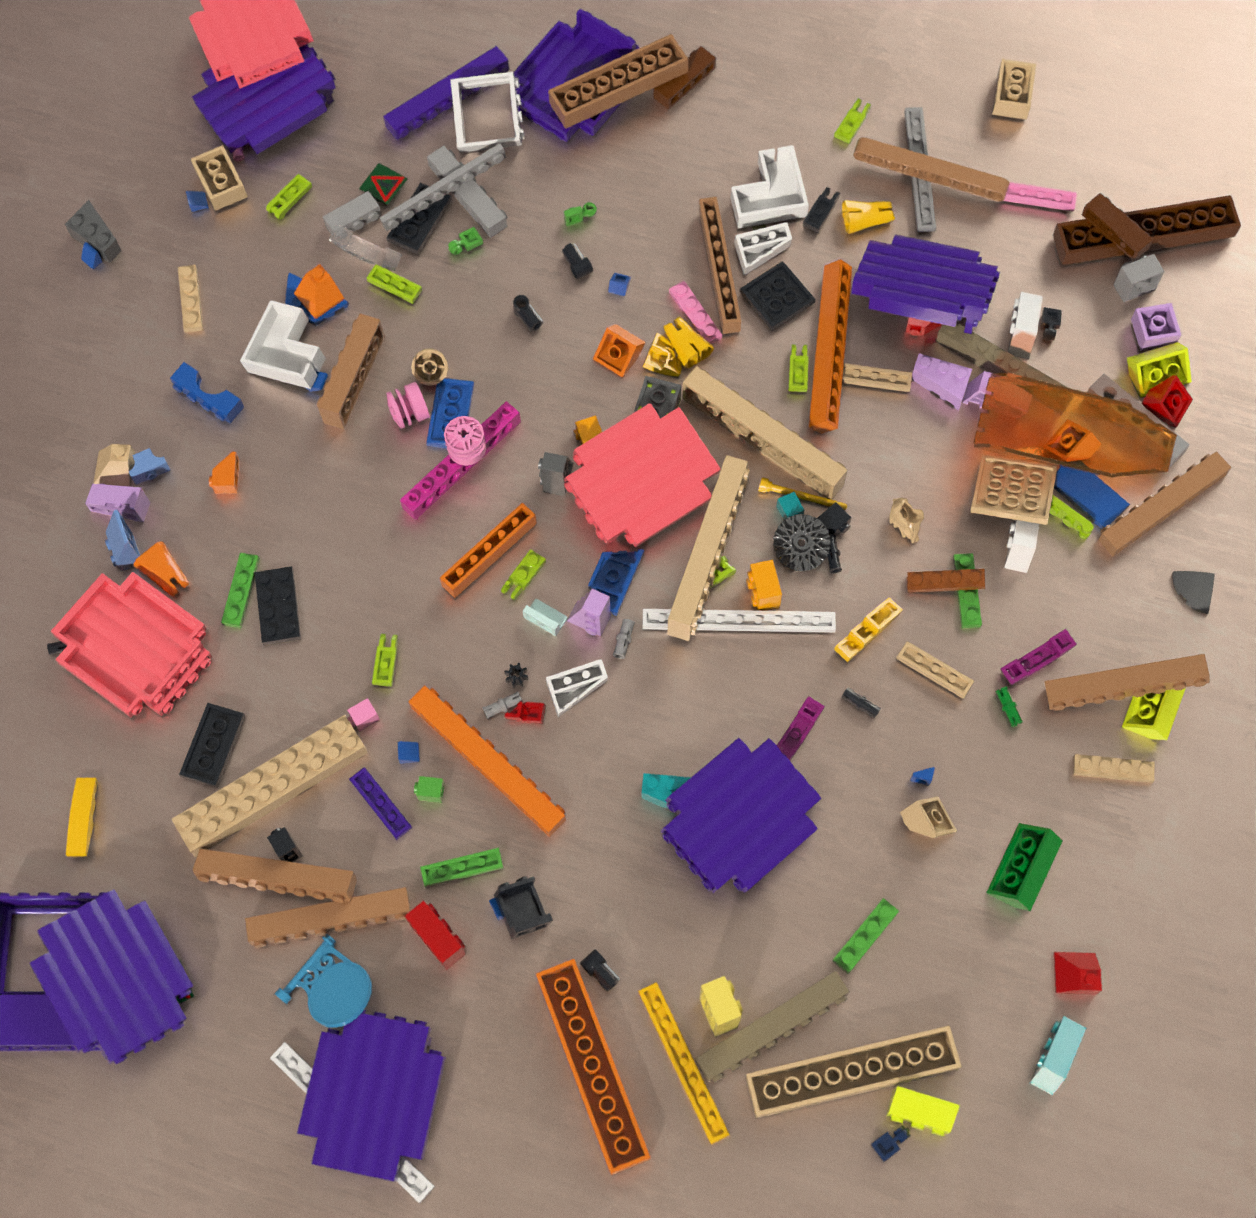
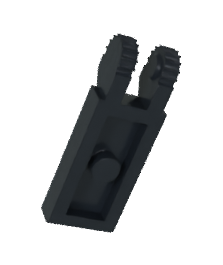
(820, 210)

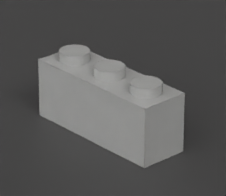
(354, 213)

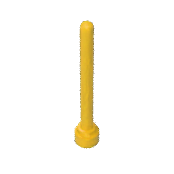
(767, 486)

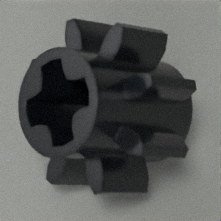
(519, 671)

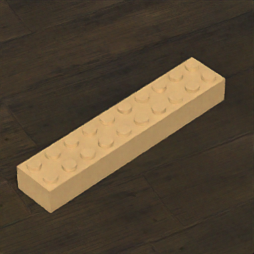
(764, 433)
(708, 549)
(269, 786)
(852, 1071)

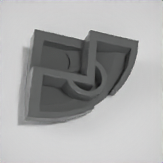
(1195, 588)

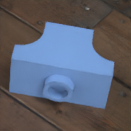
(147, 466)

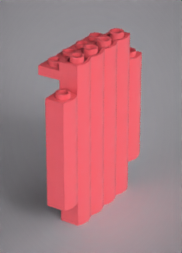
(250, 37)
(641, 475)
(132, 645)

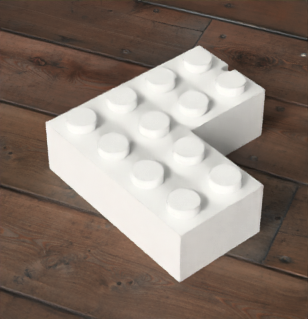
(779, 194)
(276, 349)

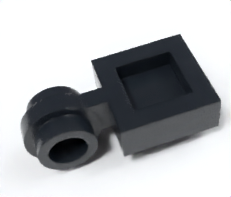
(1052, 319)

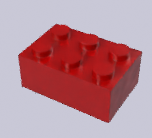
(436, 934)

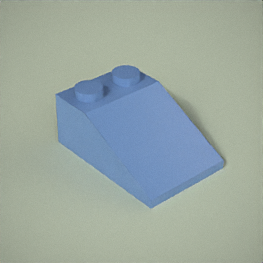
(121, 542)

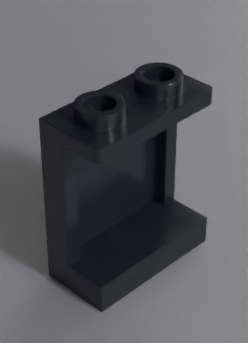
(521, 907)

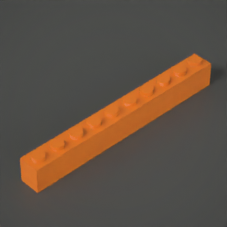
(830, 347)
(487, 761)

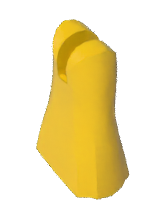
(862, 215)
(687, 343)

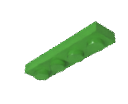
(240, 590)
(968, 599)
(461, 867)
(865, 936)

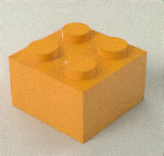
(764, 585)

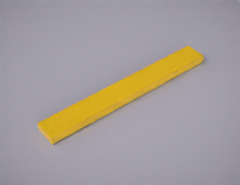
(684, 1063)

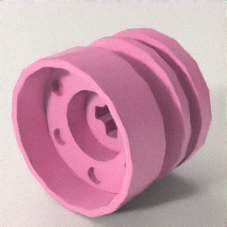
(407, 405)
(468, 449)

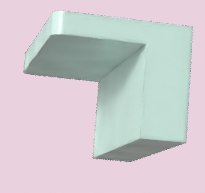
(545, 617)

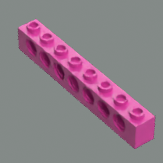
(448, 472)

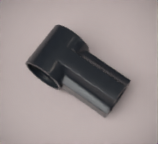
(578, 264)
(527, 313)
(596, 966)

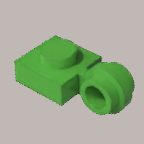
(575, 214)
(468, 238)

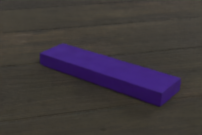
(380, 803)

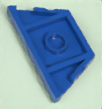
(291, 299)
(615, 574)

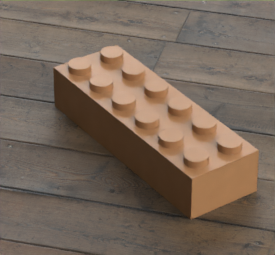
(351, 371)

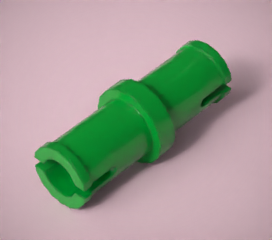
(1009, 706)

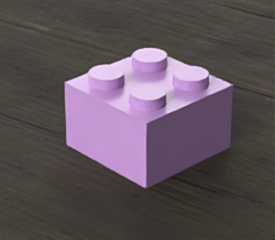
(1155, 326)

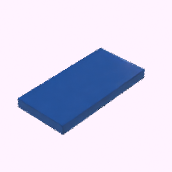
(450, 401)
(1090, 496)

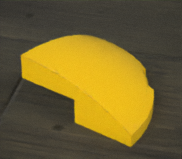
(662, 357)

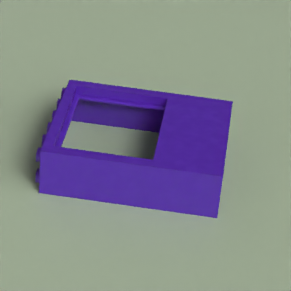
(27, 1016)

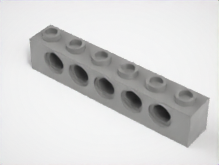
(1106, 387)

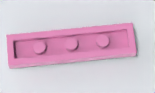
(1041, 196)
(695, 312)

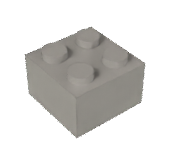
(1138, 277)

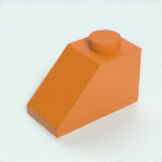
(226, 475)

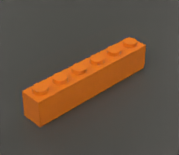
(488, 550)

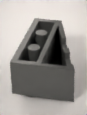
(89, 227)
(553, 472)

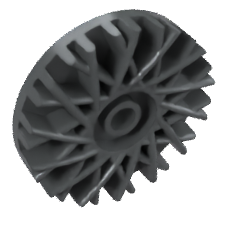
(816, 542)

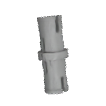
(623, 638)
(502, 704)

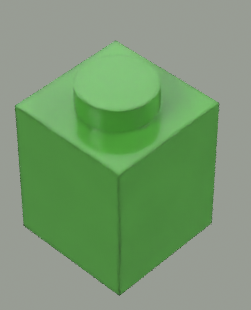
(429, 789)

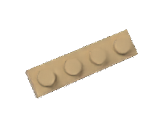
(190, 298)
(876, 377)
(935, 669)
(1113, 768)

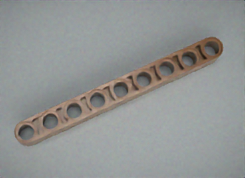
(931, 169)

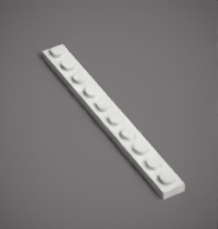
(749, 620)
(300, 1073)

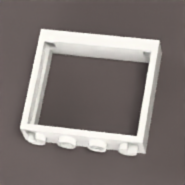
(481, 81)

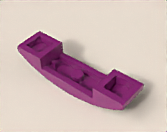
(1039, 657)
(800, 727)

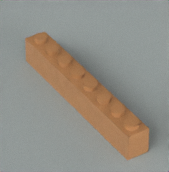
(719, 265)
(1163, 504)
(1127, 682)
(275, 875)
(327, 916)

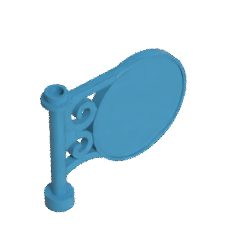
(336, 993)

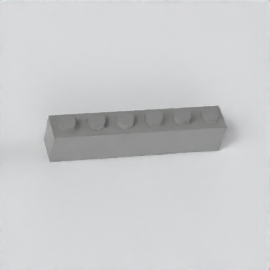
(470, 194)

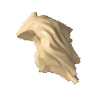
(906, 518)

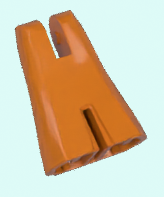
(161, 568)

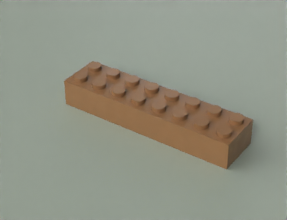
(618, 81)

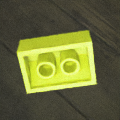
(1158, 365)
(1153, 714)
(922, 1111)

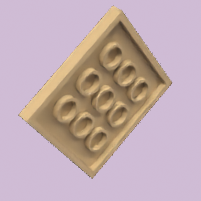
(1014, 489)

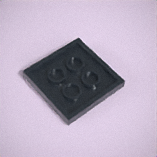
(777, 295)

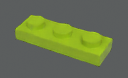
(394, 284)

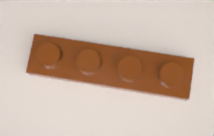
(946, 580)

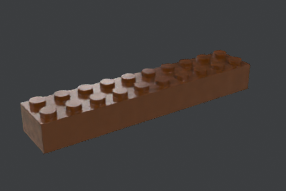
(1167, 225)

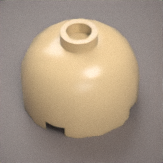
(429, 366)

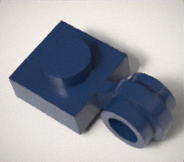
(887, 1146)

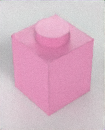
(362, 715)

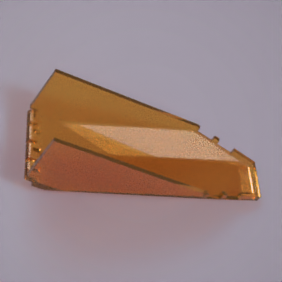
(1029, 412)

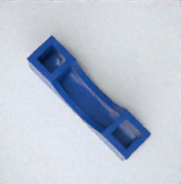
(224, 404)

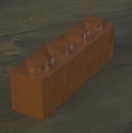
(699, 66)
(1117, 226)

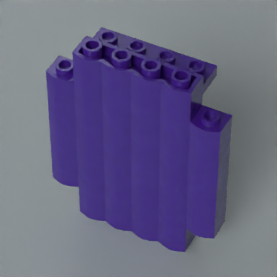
(562, 57)
(269, 107)
(926, 281)
(740, 815)
(112, 977)
(372, 1095)

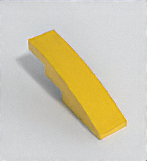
(868, 629)
(81, 816)

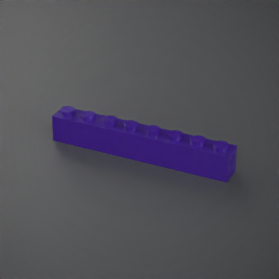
(439, 96)

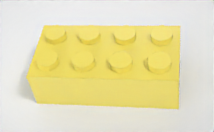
(720, 1006)

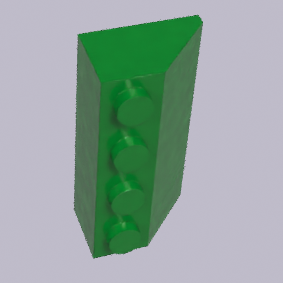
(1025, 866)

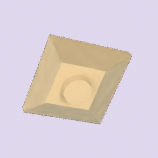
(114, 465)
(928, 818)

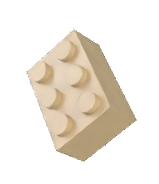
(1014, 89)
(219, 178)

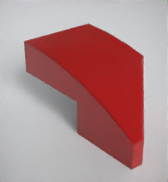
(527, 712)

